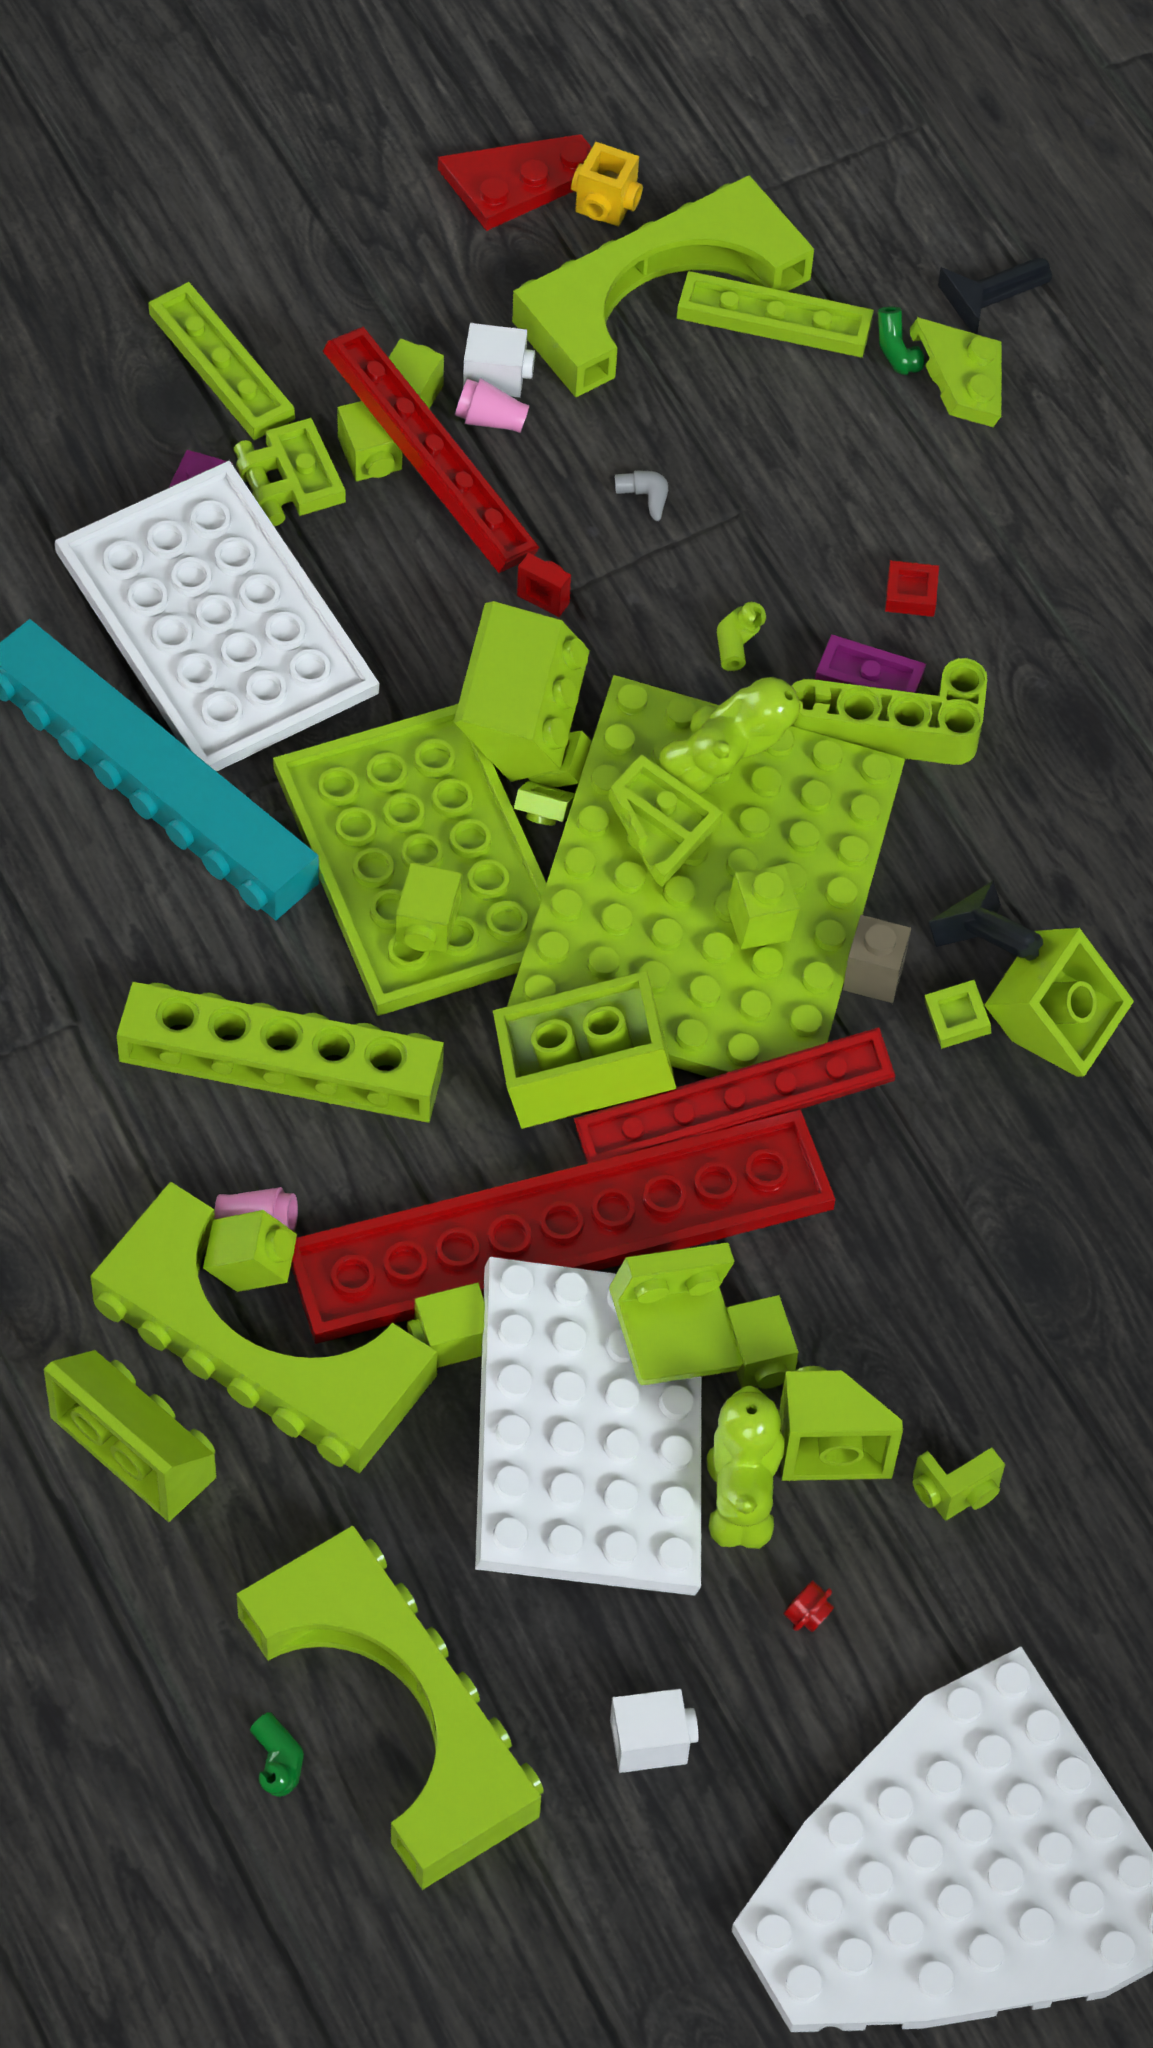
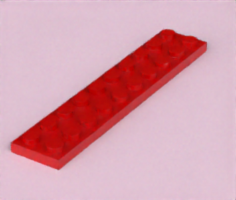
(567, 1218)

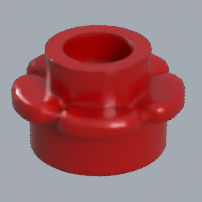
(809, 1607)

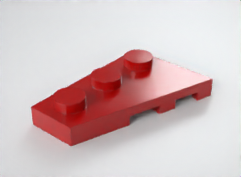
(514, 178)

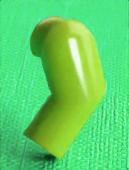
(736, 631)

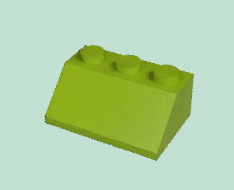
(521, 690)
(583, 1050)
(129, 1431)

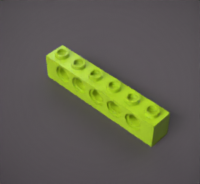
(301, 1071)

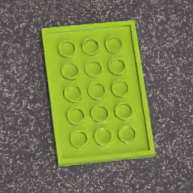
(427, 800)

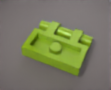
(303, 465)

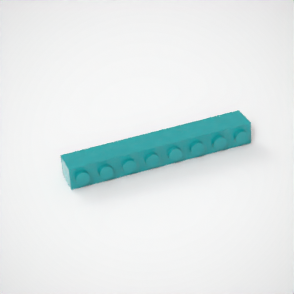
(155, 772)

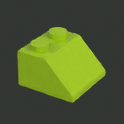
(1061, 1001)
(835, 1428)

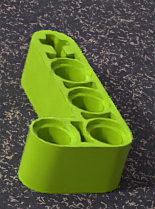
(884, 713)

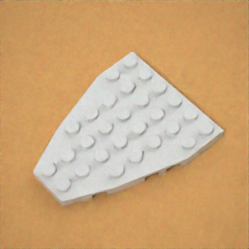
(957, 1872)

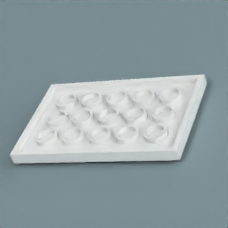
(216, 617)
(575, 1455)

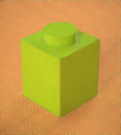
(421, 368)
(366, 443)
(763, 906)
(428, 908)
(250, 1251)
(451, 1323)
(763, 1342)

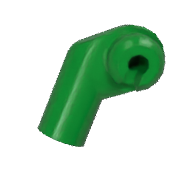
(892, 344)
(283, 1758)

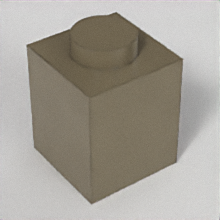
(876, 958)

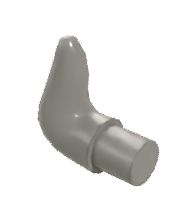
(645, 483)

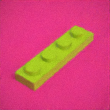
(775, 314)
(221, 361)

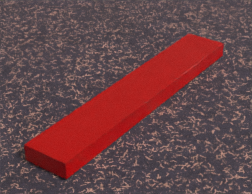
(430, 449)
(738, 1096)

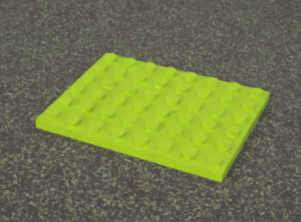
(604, 917)

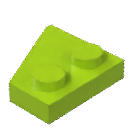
(965, 370)
(662, 816)

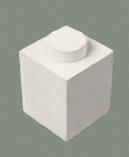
(498, 357)
(652, 1730)

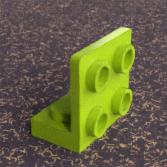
(676, 1313)

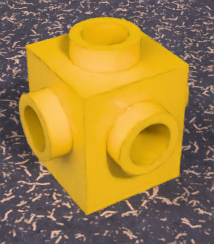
(607, 184)

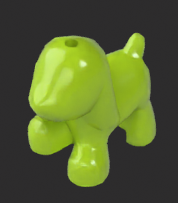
(732, 731)
(743, 1465)

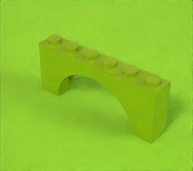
(724, 232)
(336, 1402)
(349, 1603)

